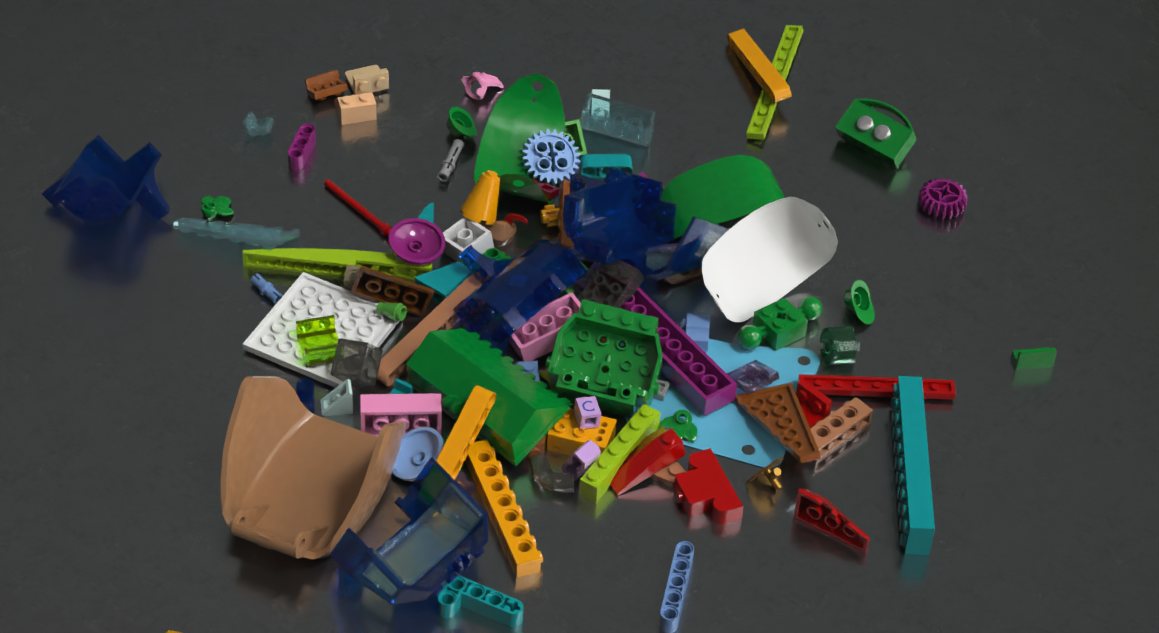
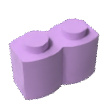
(582, 459)

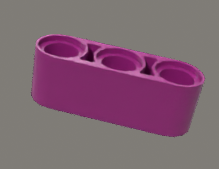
(301, 147)

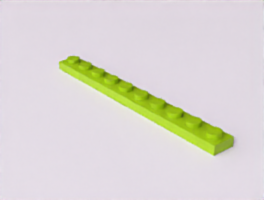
(782, 62)

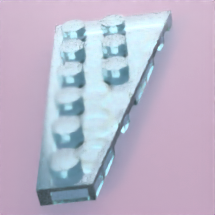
(239, 232)

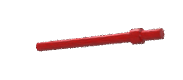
(384, 228)

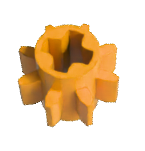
(549, 215)

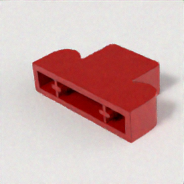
(707, 489)

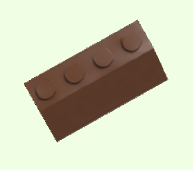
(391, 289)

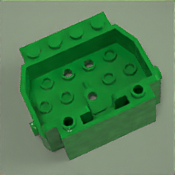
(581, 356)

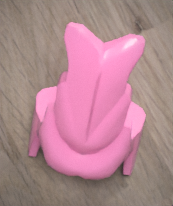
(484, 81)

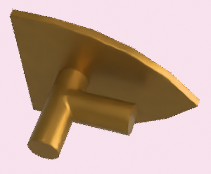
(771, 475)

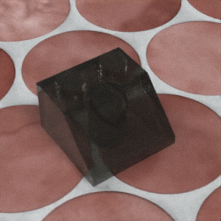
(356, 362)

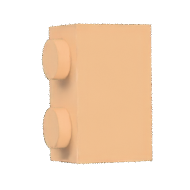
(356, 108)

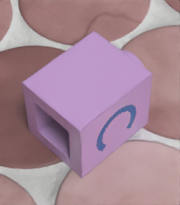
(587, 412)

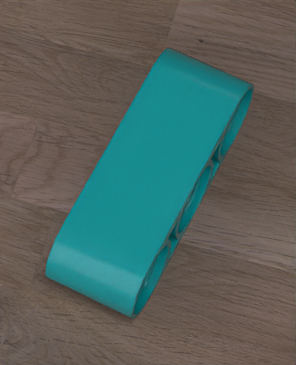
(598, 165)

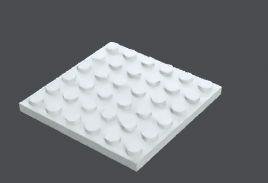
(313, 298)

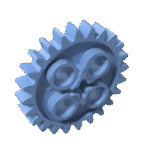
(534, 158)

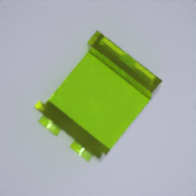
(317, 340)

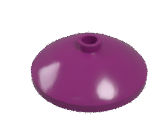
(416, 241)

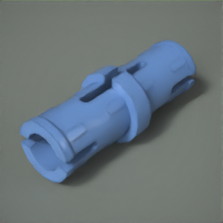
(266, 288)

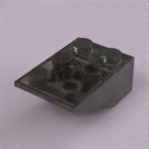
(612, 284)

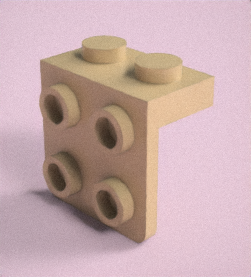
(368, 79)

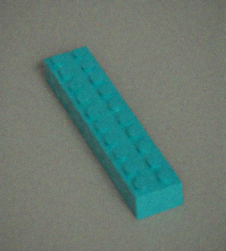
(912, 466)

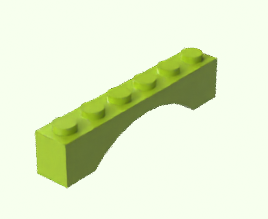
(602, 471)

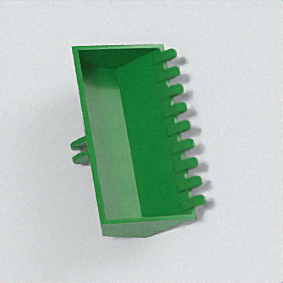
(457, 362)

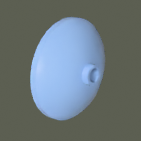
(415, 452)

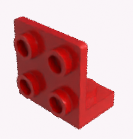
(813, 402)

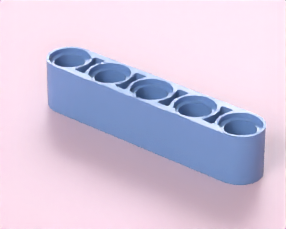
(676, 587)

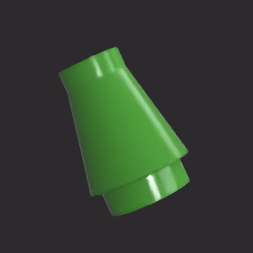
(394, 311)

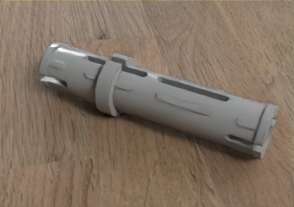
(445, 172)

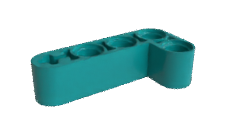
(479, 600)

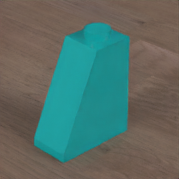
(444, 280)

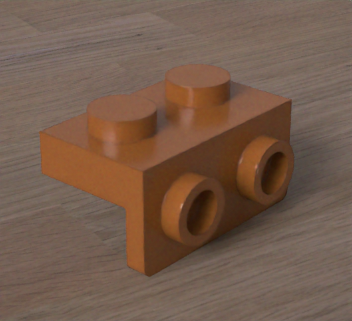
(324, 85)

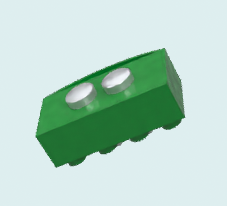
(876, 131)

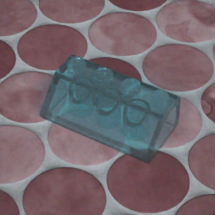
(618, 120)

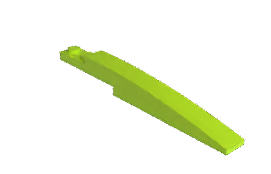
(330, 261)

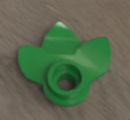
(213, 206)
(683, 429)

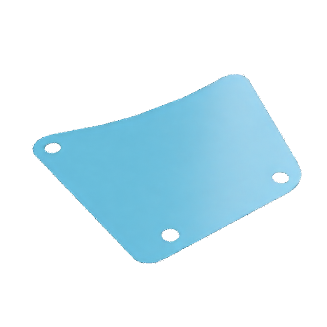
(730, 426)

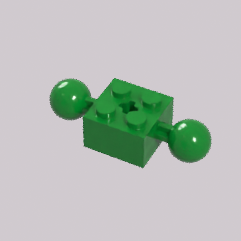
(780, 323)

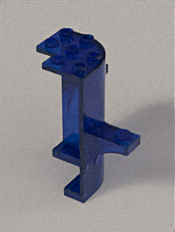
(104, 185)
(618, 218)
(515, 287)

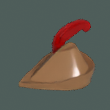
(504, 231)

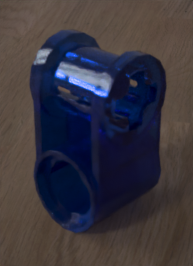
(306, 393)

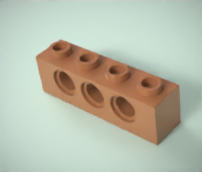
(841, 425)

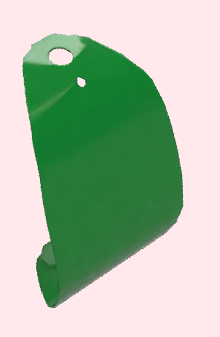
(508, 129)
(721, 190)

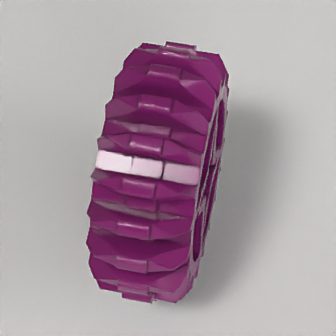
(942, 198)

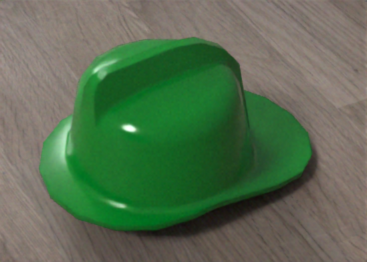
(460, 123)
(858, 301)

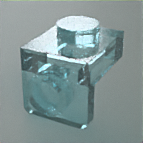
(257, 126)

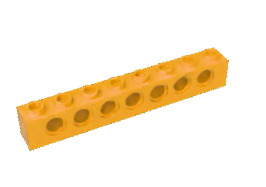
(503, 510)

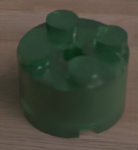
(839, 345)

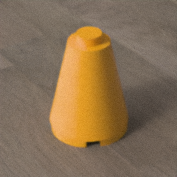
(483, 199)

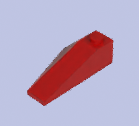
(648, 458)
(825, 517)

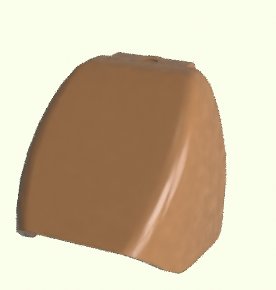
(299, 476)

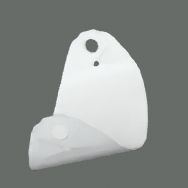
(767, 256)

